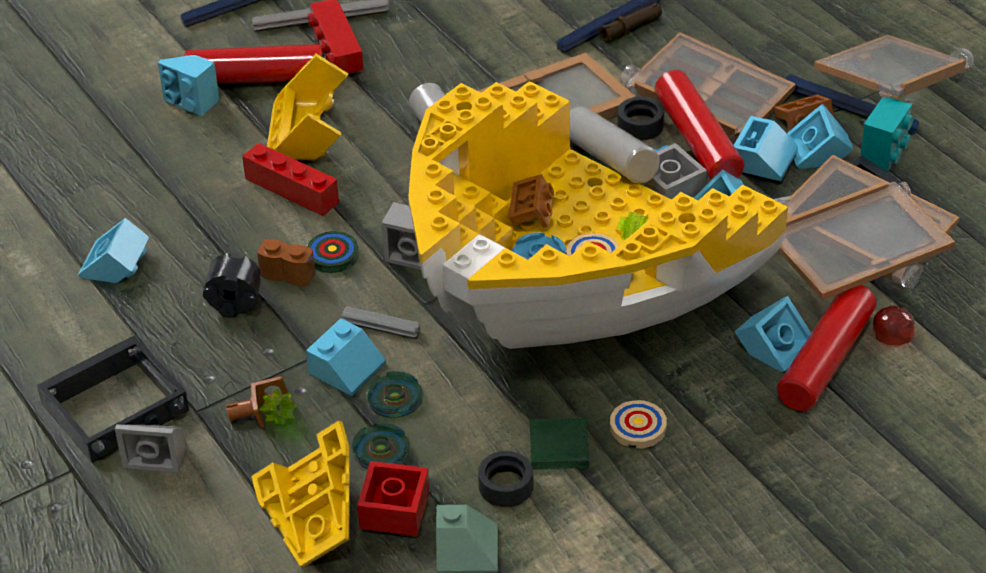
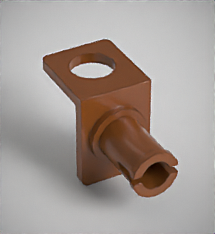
(252, 406)

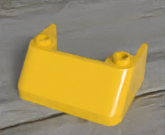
(297, 111)

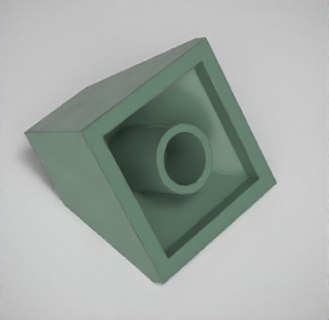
(465, 541)

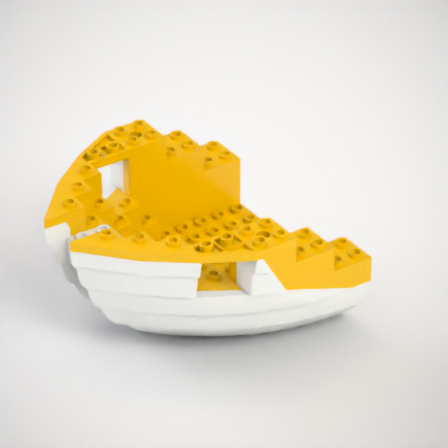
(460, 206)

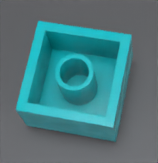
(887, 132)

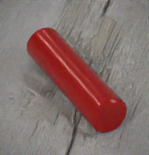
(258, 63)
(698, 124)
(826, 348)

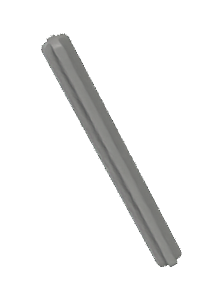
(301, 17)

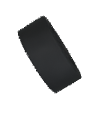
(641, 106)
(505, 495)

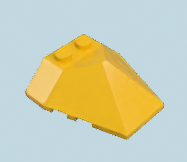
(310, 497)

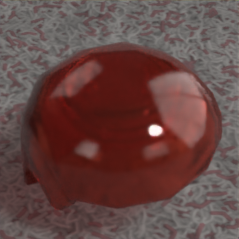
(894, 325)

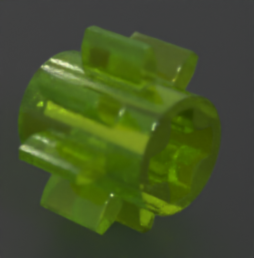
(631, 224)
(286, 410)

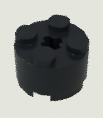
(232, 285)

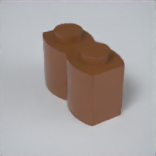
(286, 262)

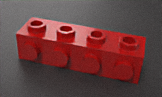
(335, 35)
(290, 179)

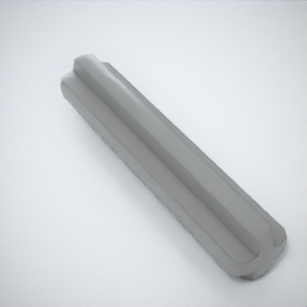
(381, 322)

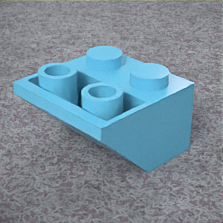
(189, 83)
(765, 148)

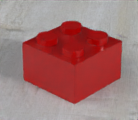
(393, 498)

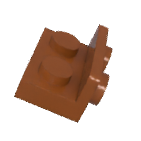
(798, 110)
(531, 200)

